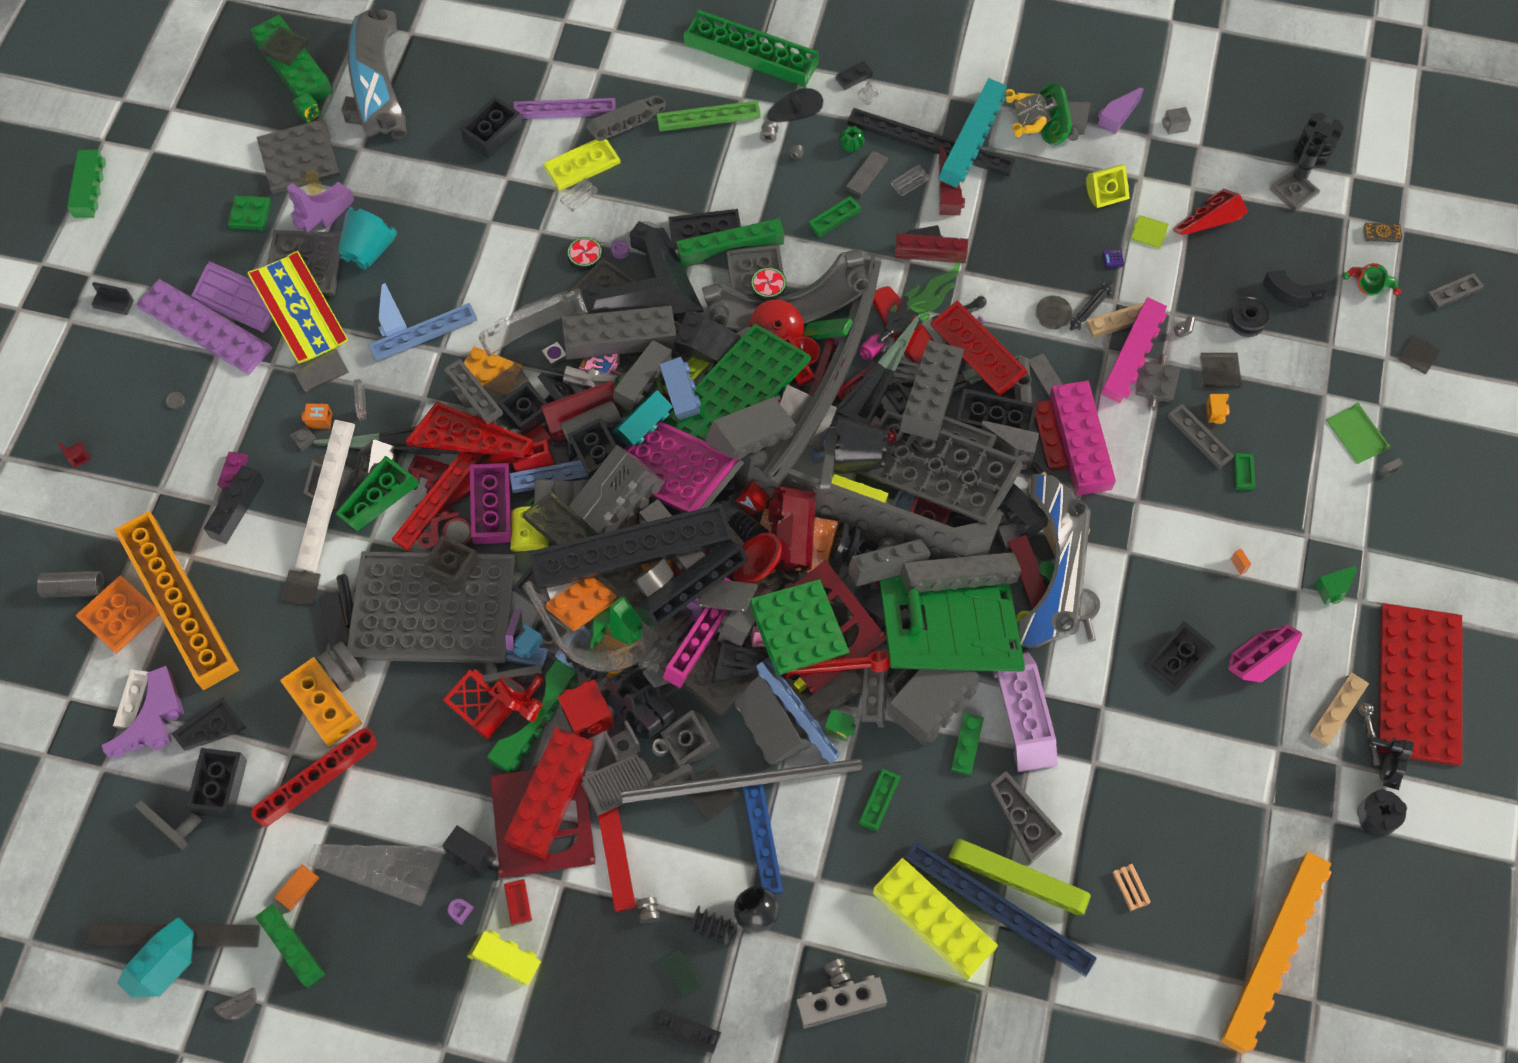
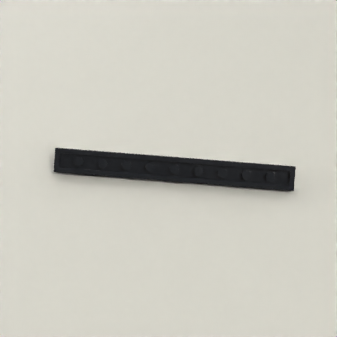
(925, 140)

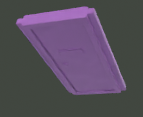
(232, 296)

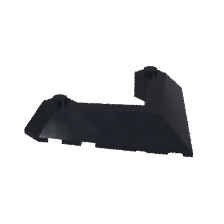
(667, 287)

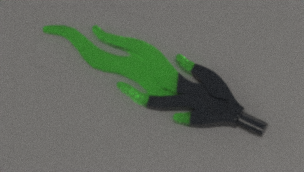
(918, 305)

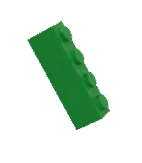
(86, 184)
(290, 945)

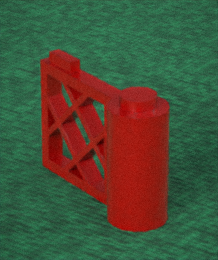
(490, 716)

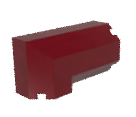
(794, 525)

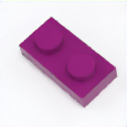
(231, 466)

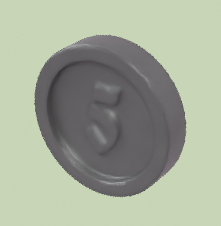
(175, 400)

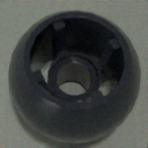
(756, 909)

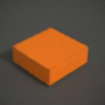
(1240, 561)

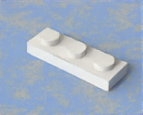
(132, 699)

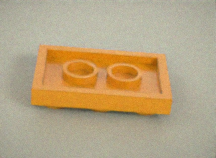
(485, 367)

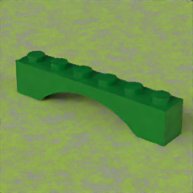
(697, 249)
(510, 750)

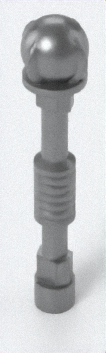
(1366, 711)

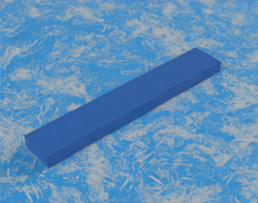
(762, 838)

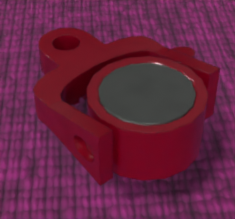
(456, 528)

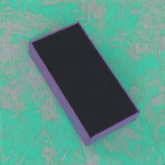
(513, 629)

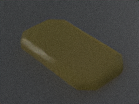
(313, 182)

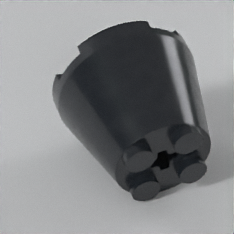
(859, 447)

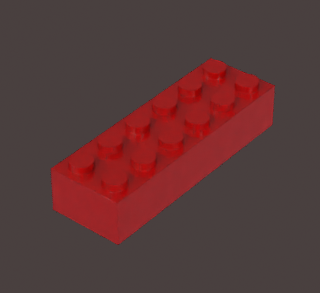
(549, 793)

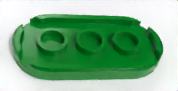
(1061, 123)

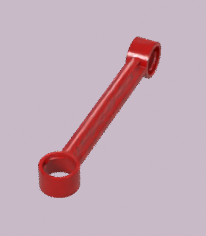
(848, 663)

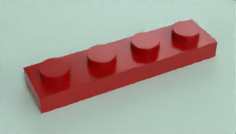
(1049, 436)

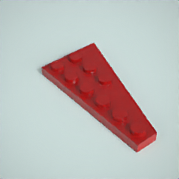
(459, 431)

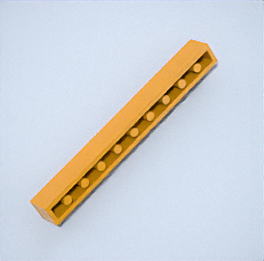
(1275, 953)

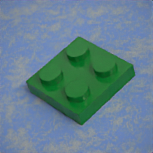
(249, 213)

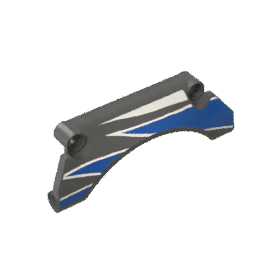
(1064, 593)

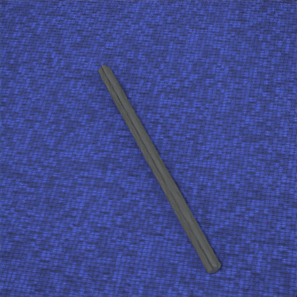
(740, 780)

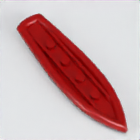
(883, 301)

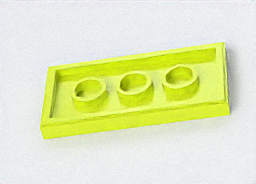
(581, 163)

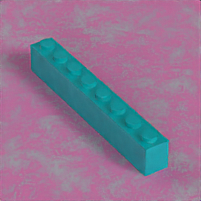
(972, 133)

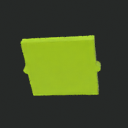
(1149, 231)

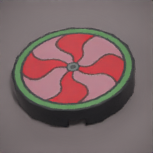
(584, 253)
(768, 283)

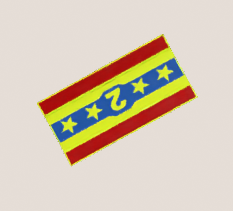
(298, 307)

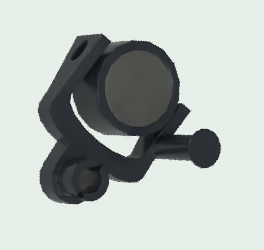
(1395, 760)

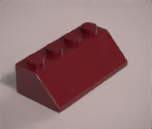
(574, 405)

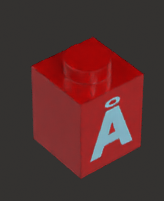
(752, 498)

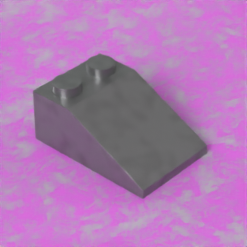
(1013, 441)

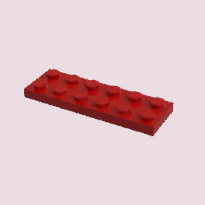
(980, 348)

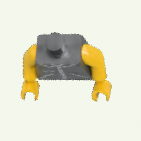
(1032, 111)

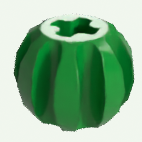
(851, 139)

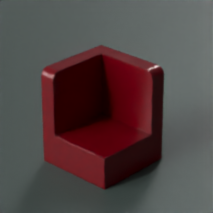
(75, 454)

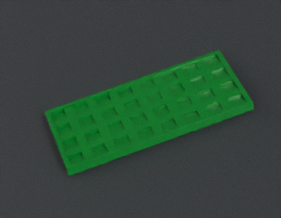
(748, 374)

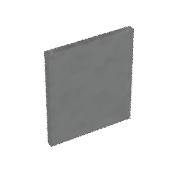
(795, 404)

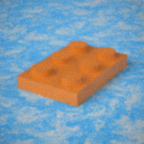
(581, 602)

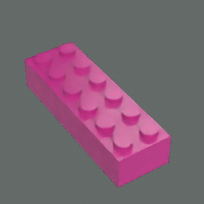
(1082, 438)

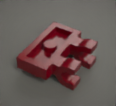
(427, 469)

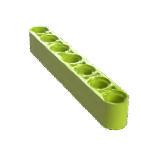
(1019, 877)

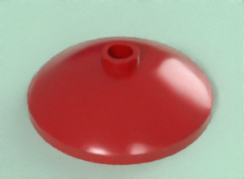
(778, 310)
(762, 554)

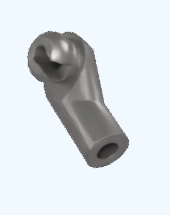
(1186, 329)

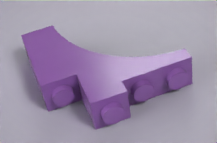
(318, 208)
(149, 727)

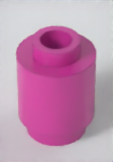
(871, 347)

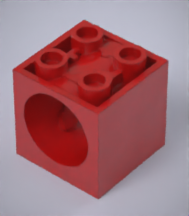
(586, 710)

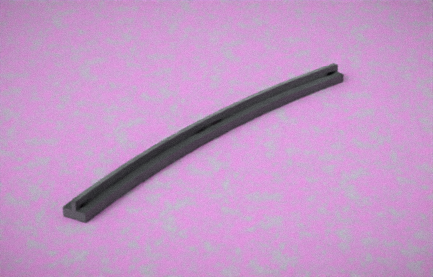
(828, 388)

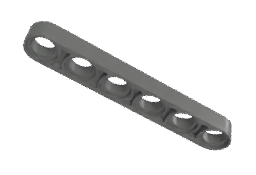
(829, 461)

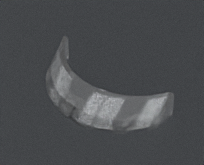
(530, 318)

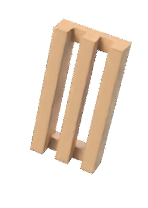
(1124, 870)

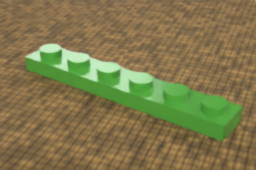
(708, 115)

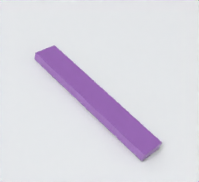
(565, 108)

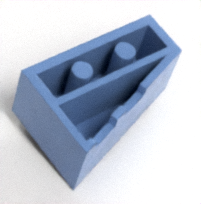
(680, 388)

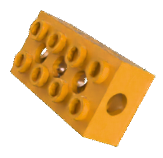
(323, 690)

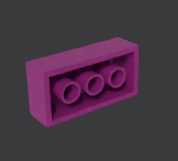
(490, 503)

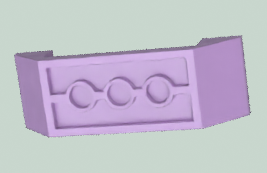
(1028, 717)

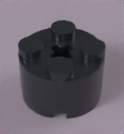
(1392, 811)

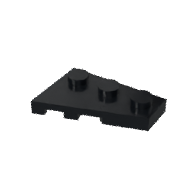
(209, 725)

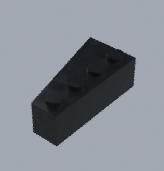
(872, 602)

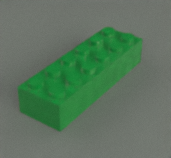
(303, 73)

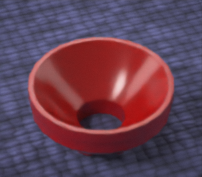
(810, 347)

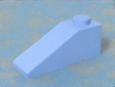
(389, 315)

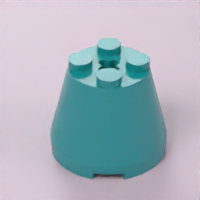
(364, 238)

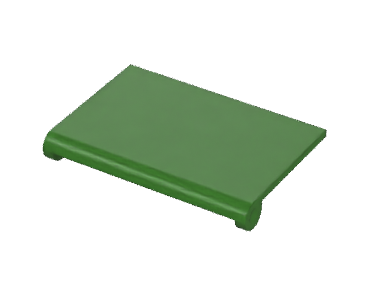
(1358, 433)

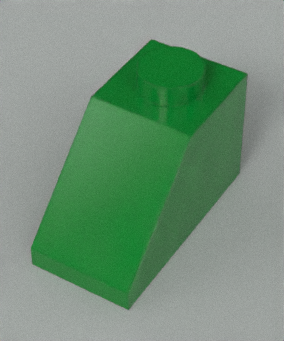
(1335, 585)
(625, 622)

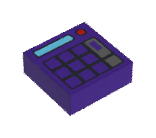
(1113, 258)

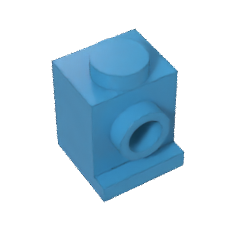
(527, 643)

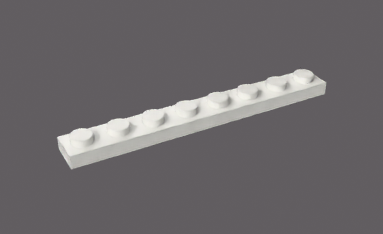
(325, 496)

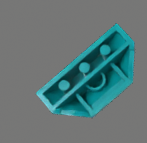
(159, 962)

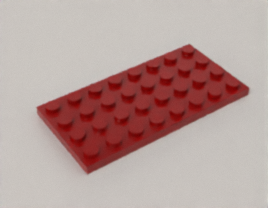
(1421, 682)

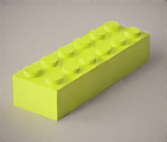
(935, 919)

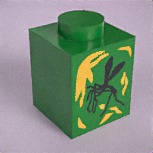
(306, 107)
(840, 725)

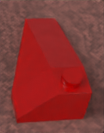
(1219, 209)

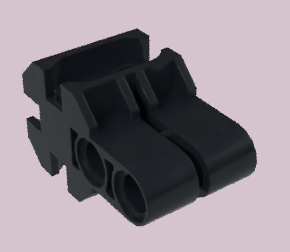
(1316, 144)
(638, 702)

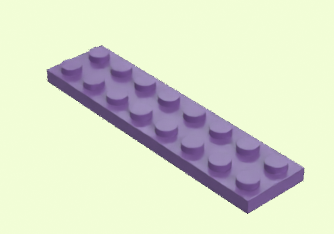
(204, 326)

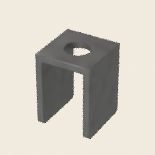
(627, 735)

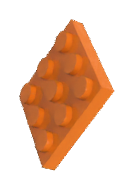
(118, 614)

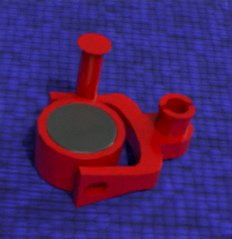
(517, 698)

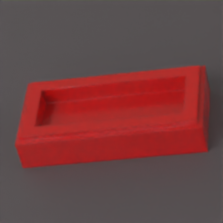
(518, 902)

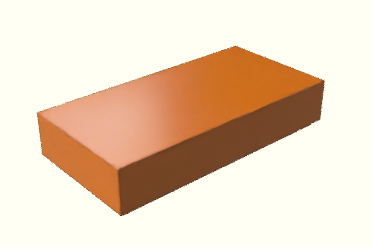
(296, 887)

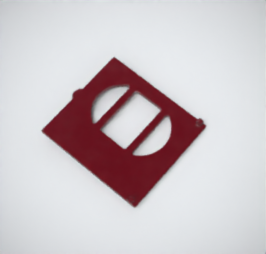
(869, 633)
(507, 795)

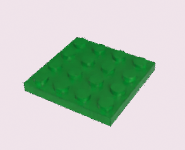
(798, 627)

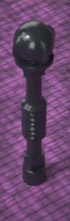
(978, 302)

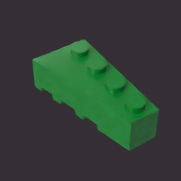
(377, 493)

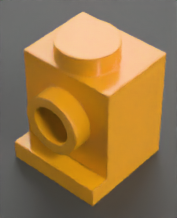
(1217, 408)

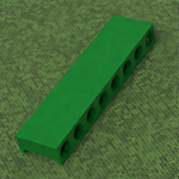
(751, 50)

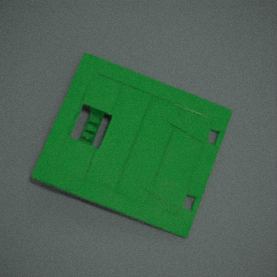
(963, 631)

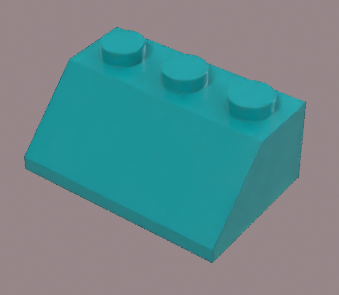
(642, 420)

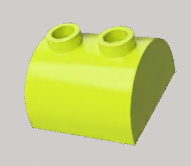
(1108, 186)
(523, 535)

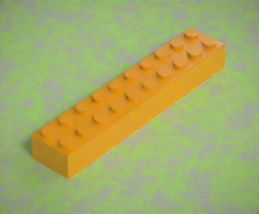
(176, 600)

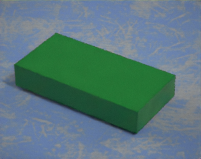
(1244, 471)

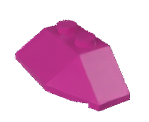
(1265, 653)

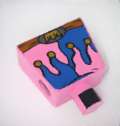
(604, 364)

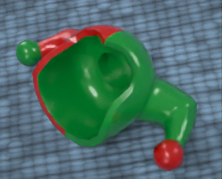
(1373, 279)

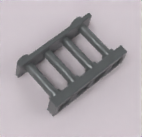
(472, 394)

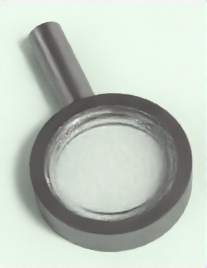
(1089, 609)

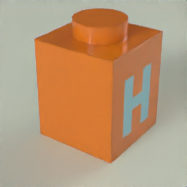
(317, 416)

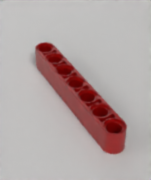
(304, 778)

